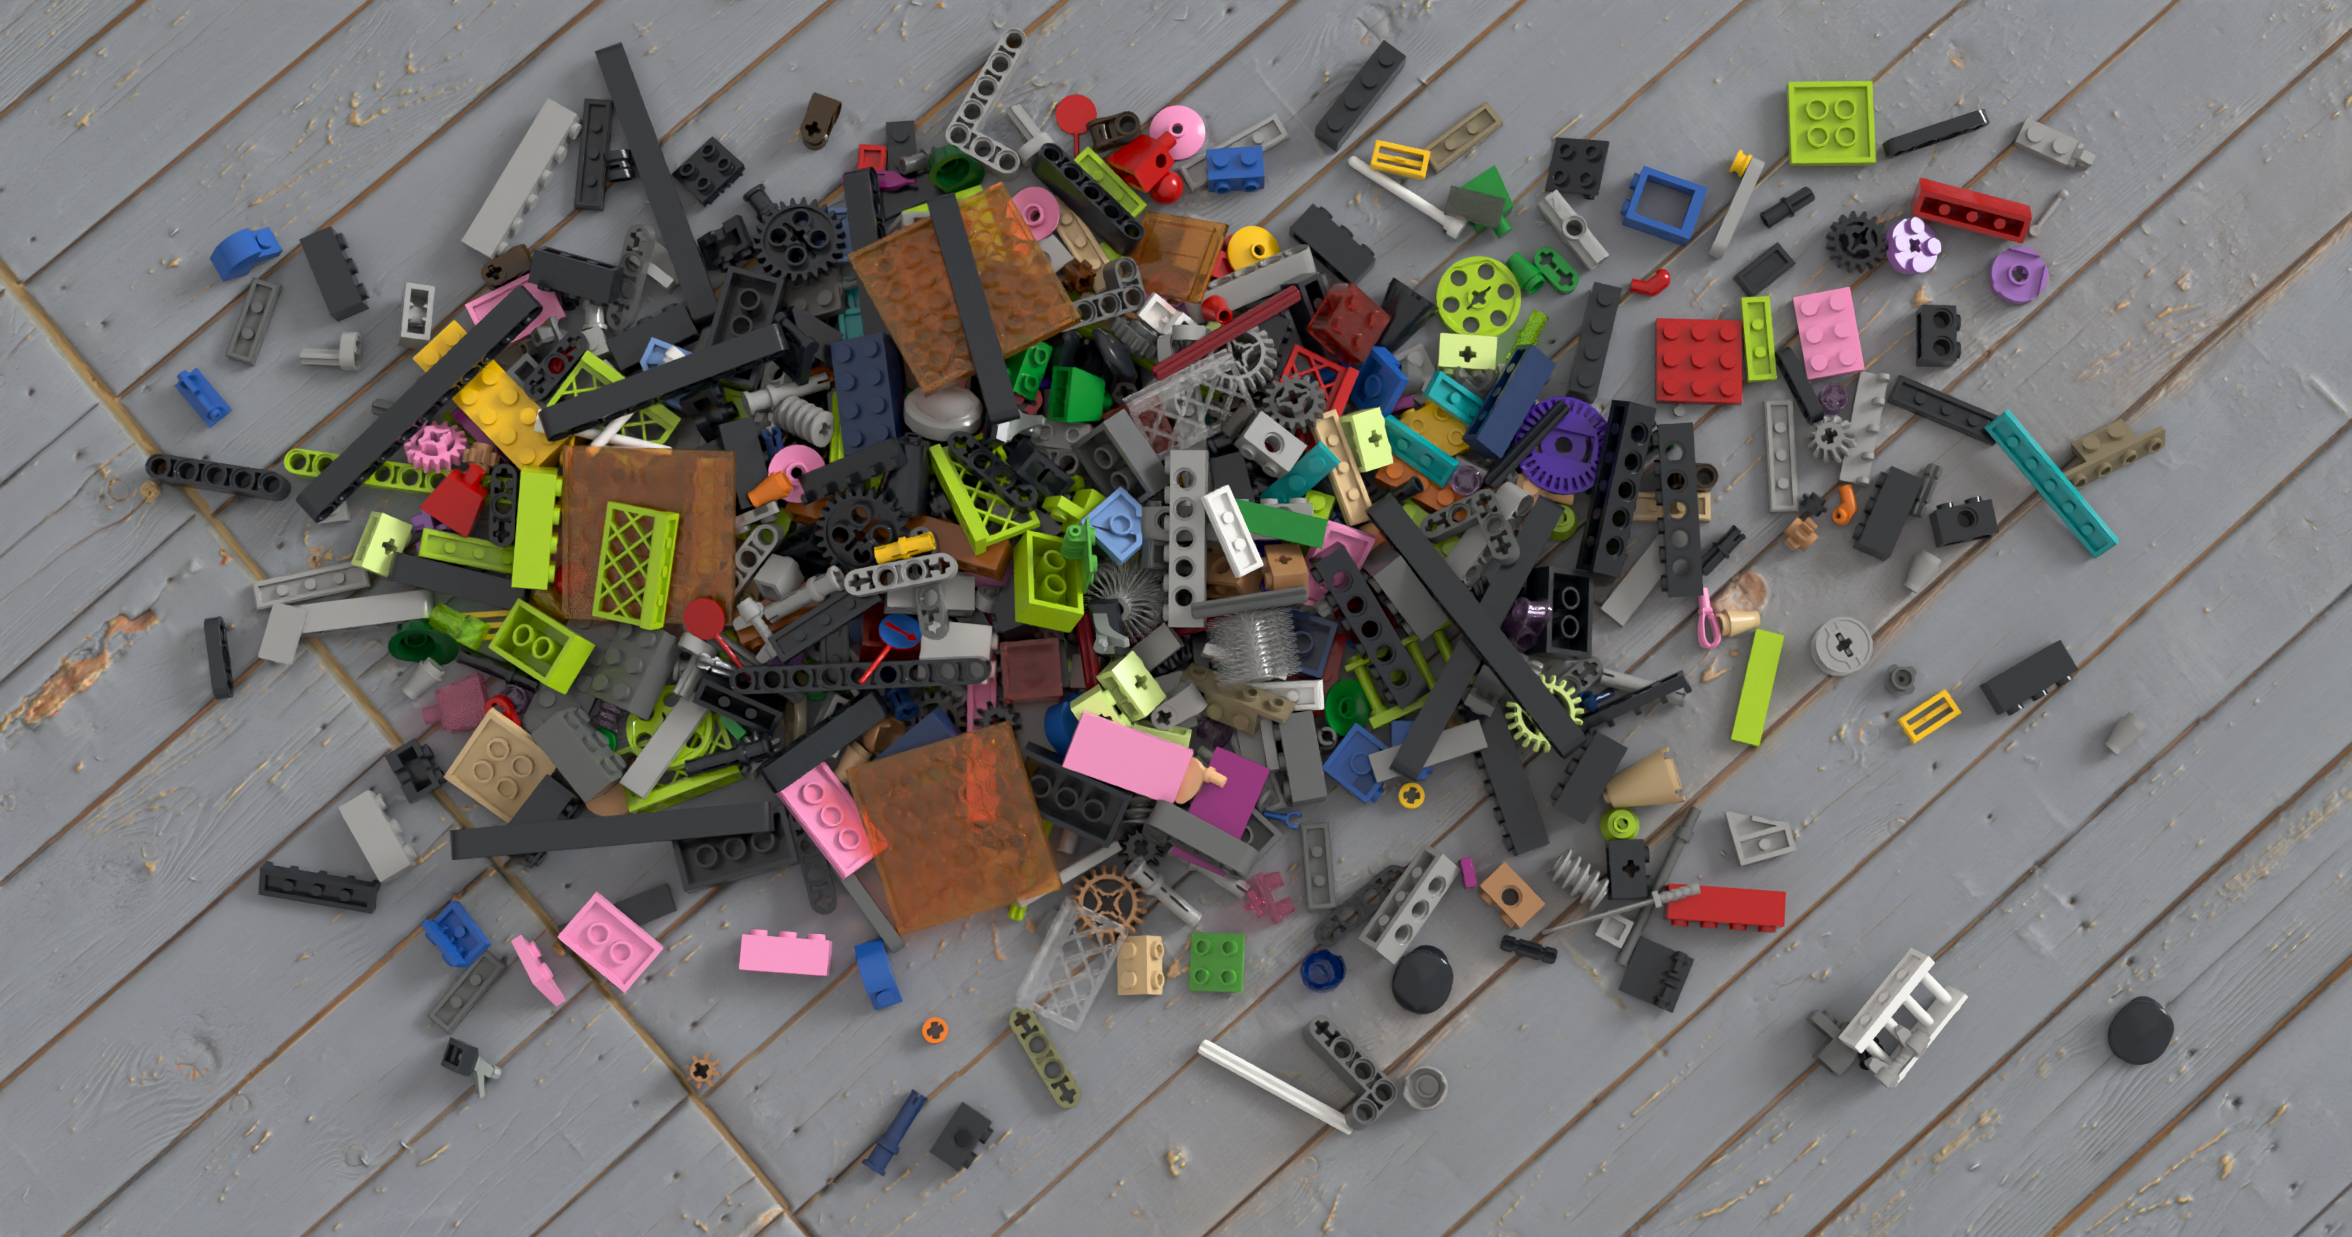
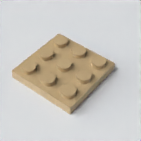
(500, 765)

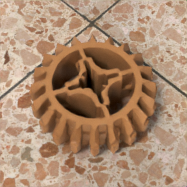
(1090, 885)

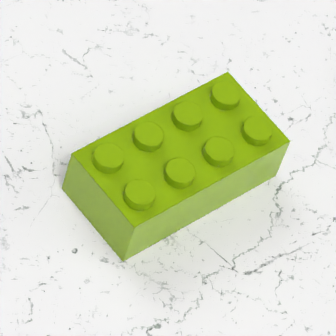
(534, 527)

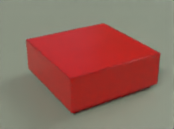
(872, 156)

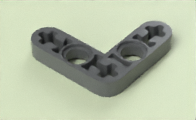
(1475, 515)

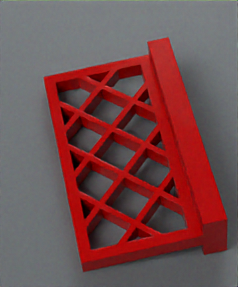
(1339, 389)

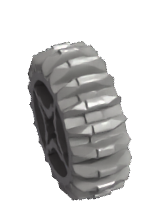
(1257, 346)

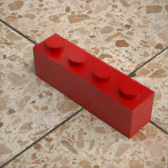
(1971, 210)
(1728, 906)

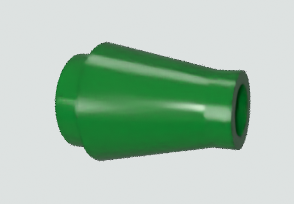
(1526, 274)

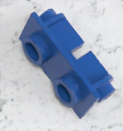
(202, 396)

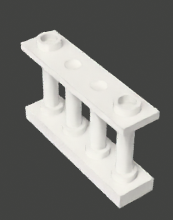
(1889, 997)

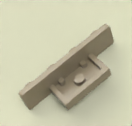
(2111, 450)
(1237, 704)

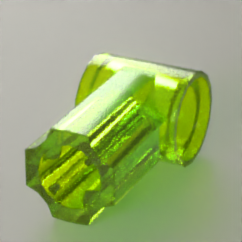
(463, 628)

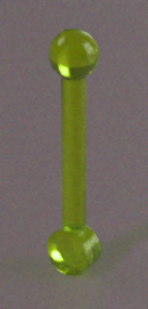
(448, 417)

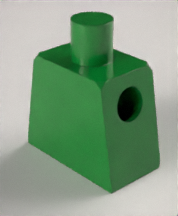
(1491, 184)
(1076, 396)

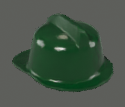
(954, 169)
(417, 641)

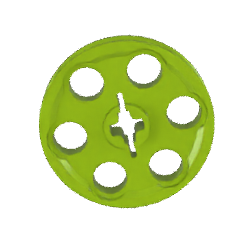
(1477, 285)
(636, 728)

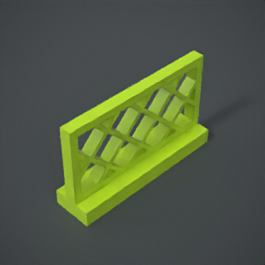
(607, 375)
(963, 505)
(656, 574)
(686, 788)

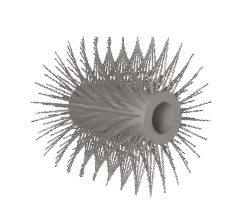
(1131, 591)
(1253, 647)

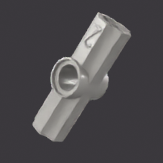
(1583, 245)

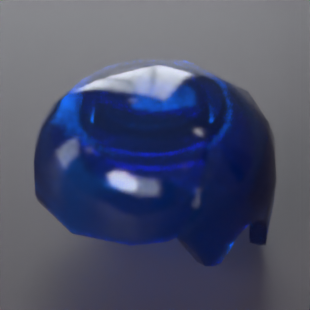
(1322, 971)

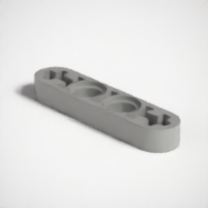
(1736, 208)
(901, 577)

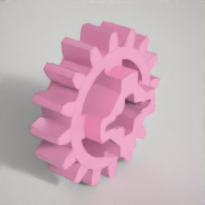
(436, 447)

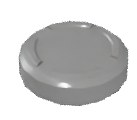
(943, 412)

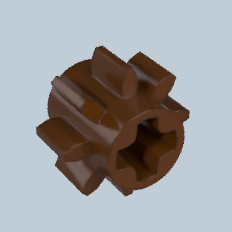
(1077, 276)

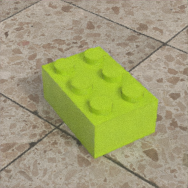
(1046, 583)
(541, 646)

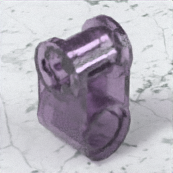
(1526, 622)

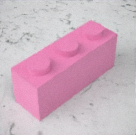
(785, 953)

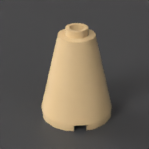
(1645, 783)

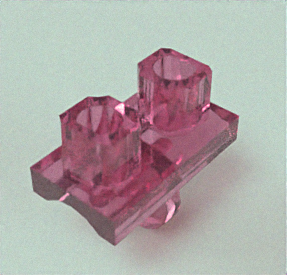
(1267, 884)

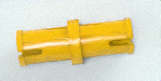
(905, 548)

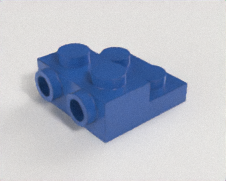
(1378, 382)
(1351, 765)

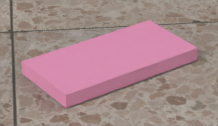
(1127, 757)
(829, 819)

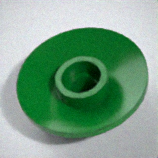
(1345, 706)

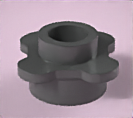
(1908, 674)

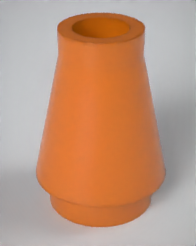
(771, 489)

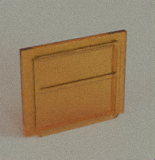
(1178, 255)

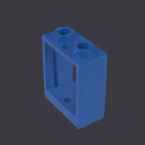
(1656, 228)

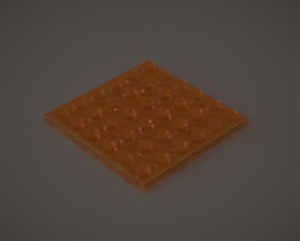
(916, 301)
(679, 481)
(954, 828)

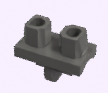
(542, 340)
(1478, 386)

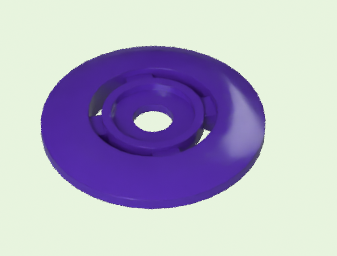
(1564, 472)

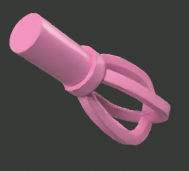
(1706, 610)

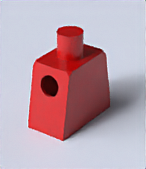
(1143, 160)
(459, 500)

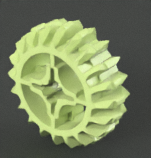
(1538, 738)

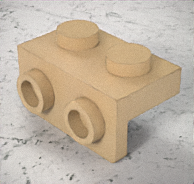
(1140, 966)

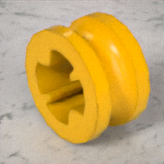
(1740, 163)
(1405, 789)

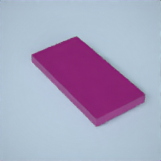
(1227, 806)

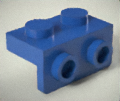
(1235, 169)
(456, 936)

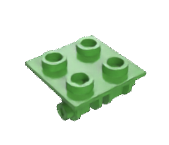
(1078, 545)
(1216, 962)

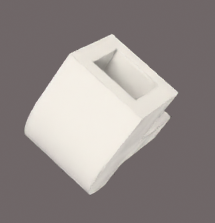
(1161, 316)

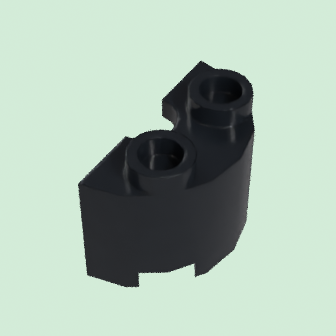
(727, 245)
(709, 409)
(416, 770)

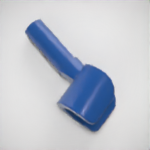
(1282, 817)

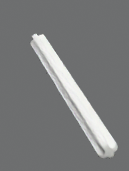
(1274, 1085)

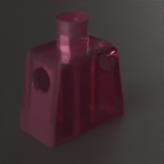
(459, 704)

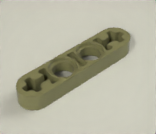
(1048, 1055)

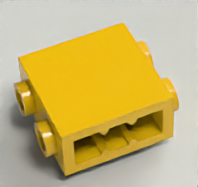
(1437, 428)

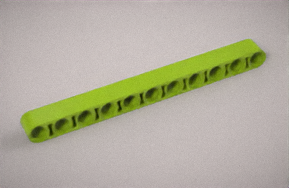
(395, 483)

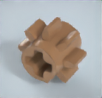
(481, 455)
(1800, 534)
(694, 1068)

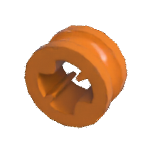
(927, 1025)

